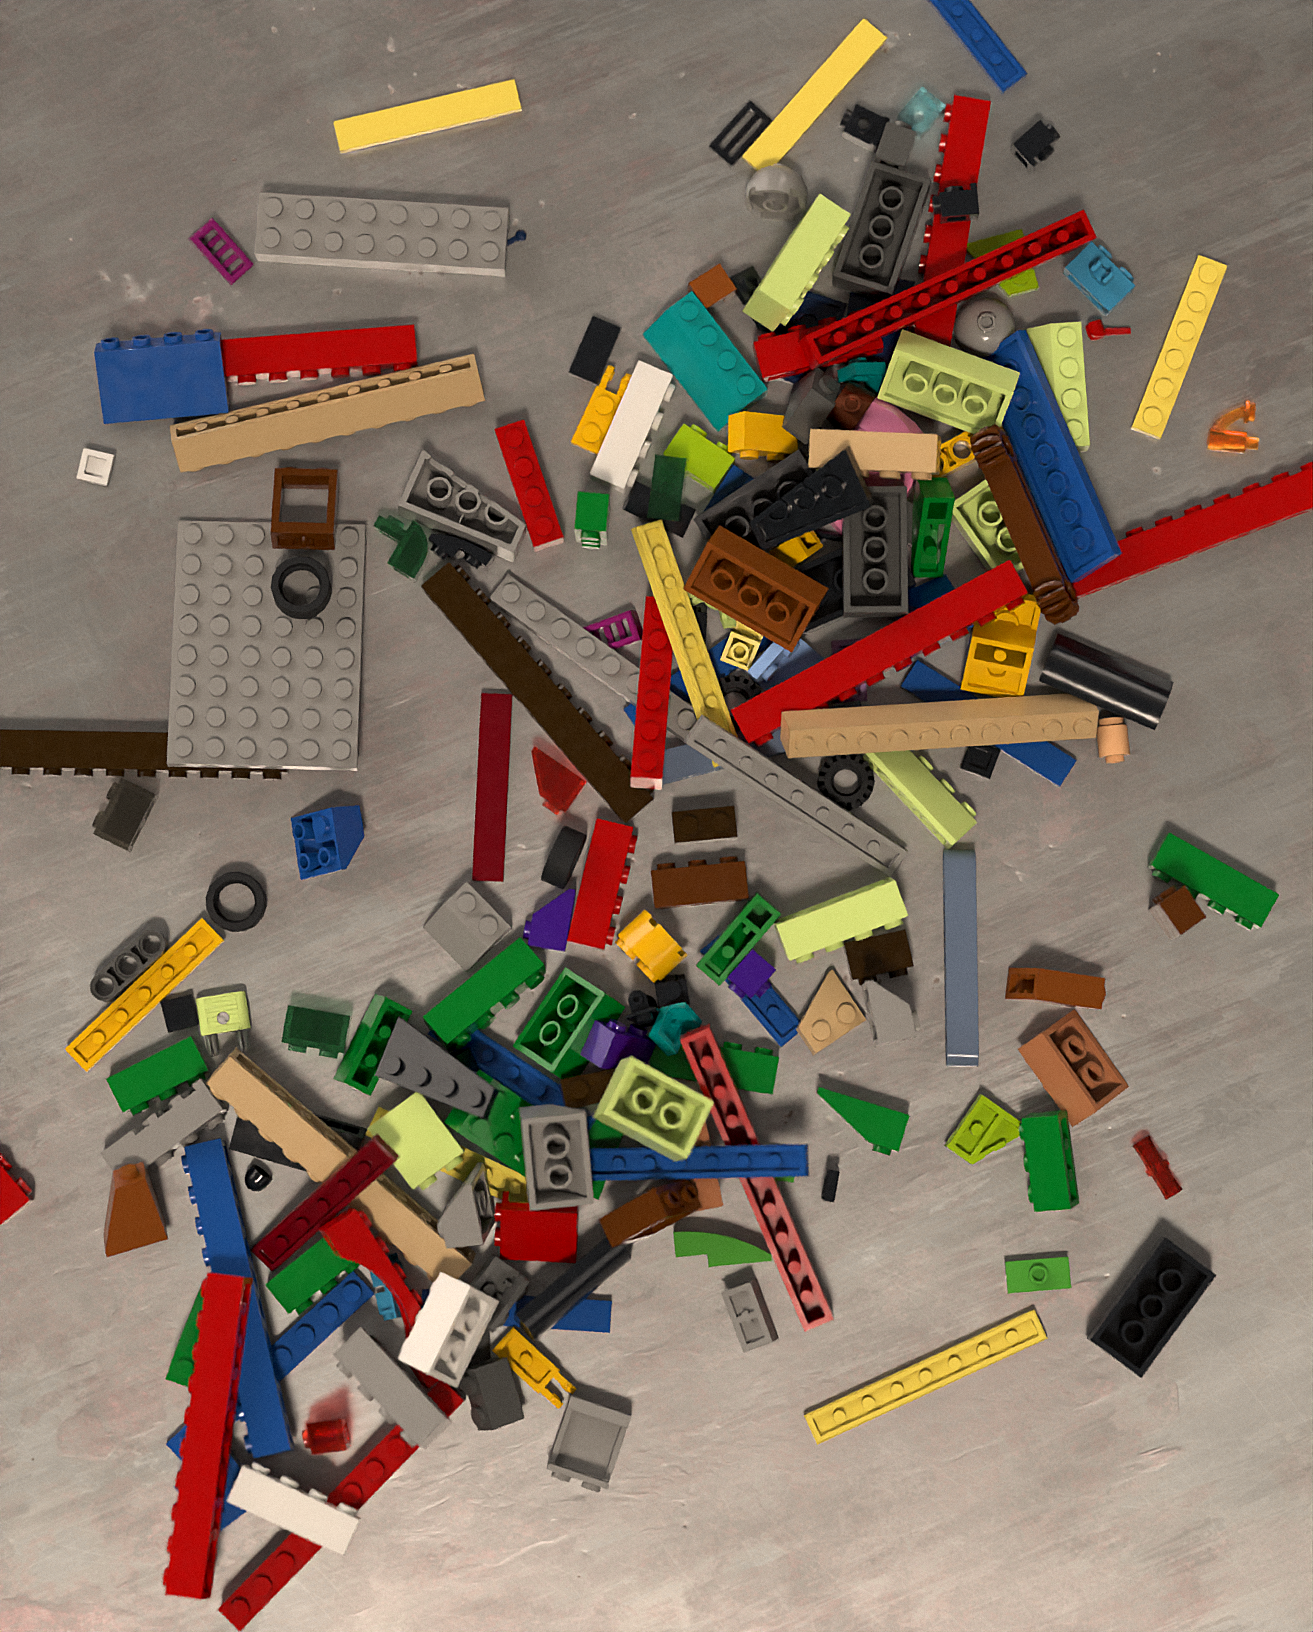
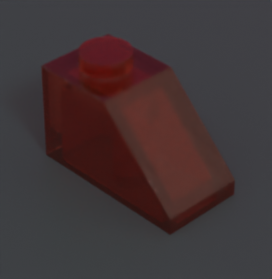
(556, 783)
(327, 1435)

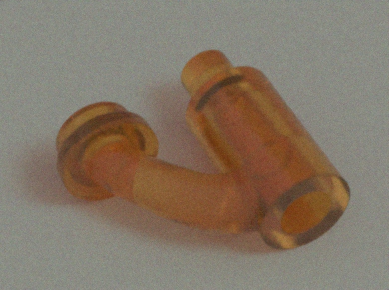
(1233, 441)

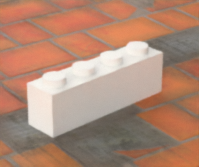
(631, 427)
(295, 1509)

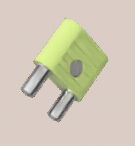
(223, 1015)

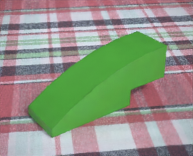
(720, 1249)

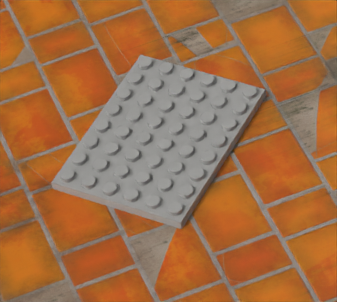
(247, 676)

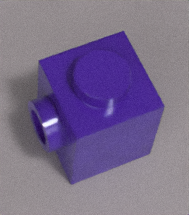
(751, 976)

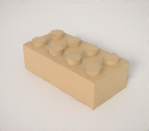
(879, 452)

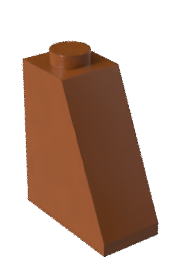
(1055, 988)
(132, 1211)

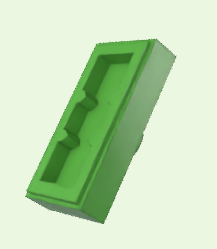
(1037, 1274)

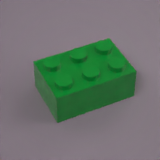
(563, 1024)
(502, 1130)

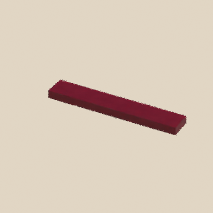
(492, 787)
(325, 1202)

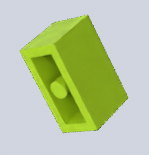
(707, 461)

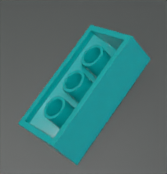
(705, 361)

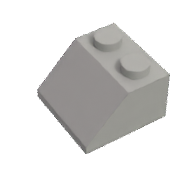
(467, 927)
(469, 1212)

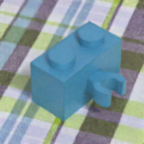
(1099, 278)

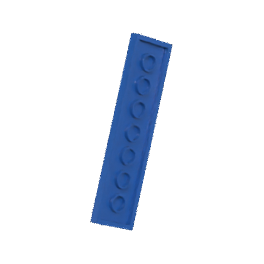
(1053, 464)

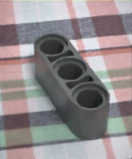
(114, 970)

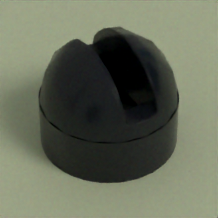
(257, 1178)

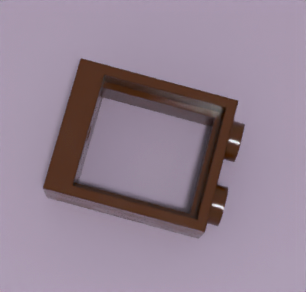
(304, 534)
(650, 1213)

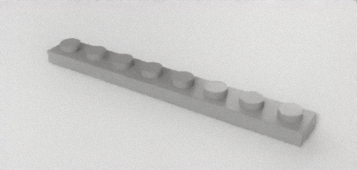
(583, 649)
(795, 795)

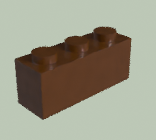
(699, 883)
(1176, 911)

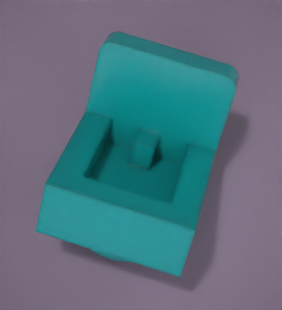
(862, 371)
(672, 1023)

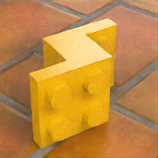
(1002, 652)

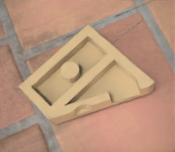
(829, 1015)

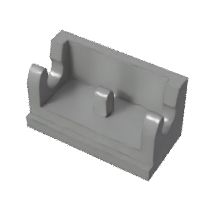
(749, 1315)

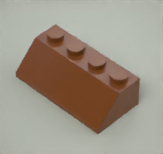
(755, 588)

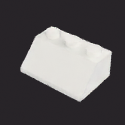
(448, 1329)

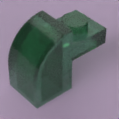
(412, 548)

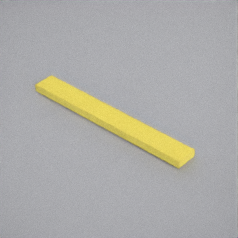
(681, 624)
(925, 1376)

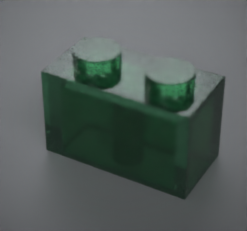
(668, 487)
(316, 1030)

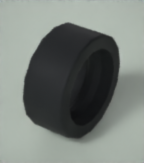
(301, 611)
(563, 857)
(235, 878)

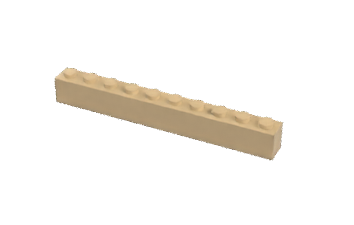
(326, 413)
(937, 725)
(322, 1151)

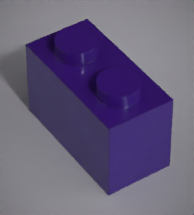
(614, 1042)

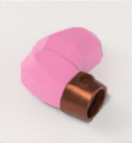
(861, 411)

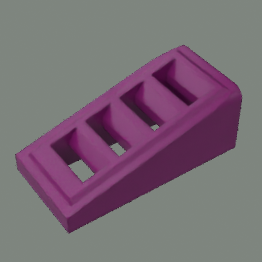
(212, 225)
(634, 625)

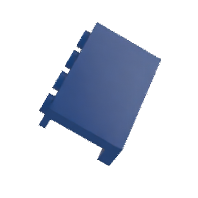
(161, 376)

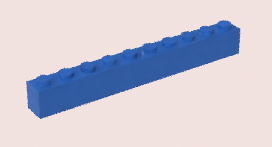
(229, 1253)

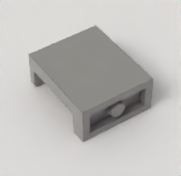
(588, 1443)

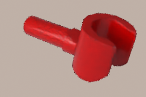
(1096, 331)

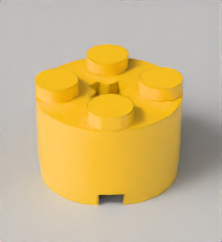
(652, 945)

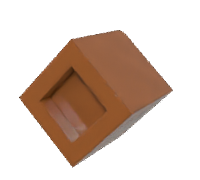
(712, 287)

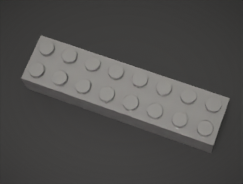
(382, 234)

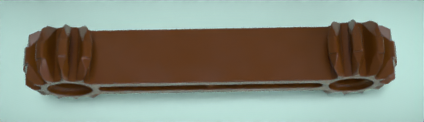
(999, 465)

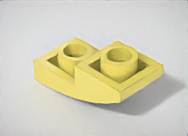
(741, 646)

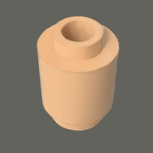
(1112, 739)

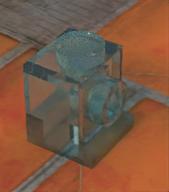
(926, 105)

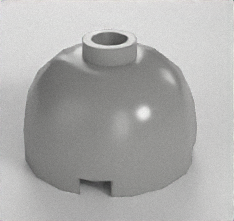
(776, 193)
(982, 326)

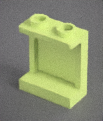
(420, 1140)

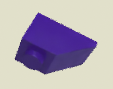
(551, 924)

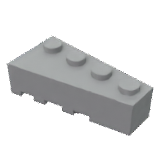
(459, 510)
(168, 1129)
(391, 1388)

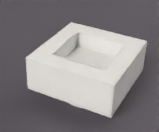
(95, 467)

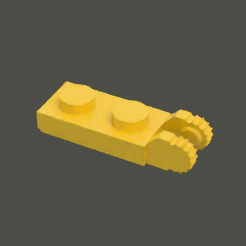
(599, 413)
(532, 1365)

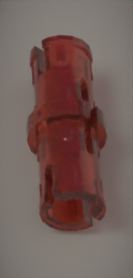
(1157, 1167)

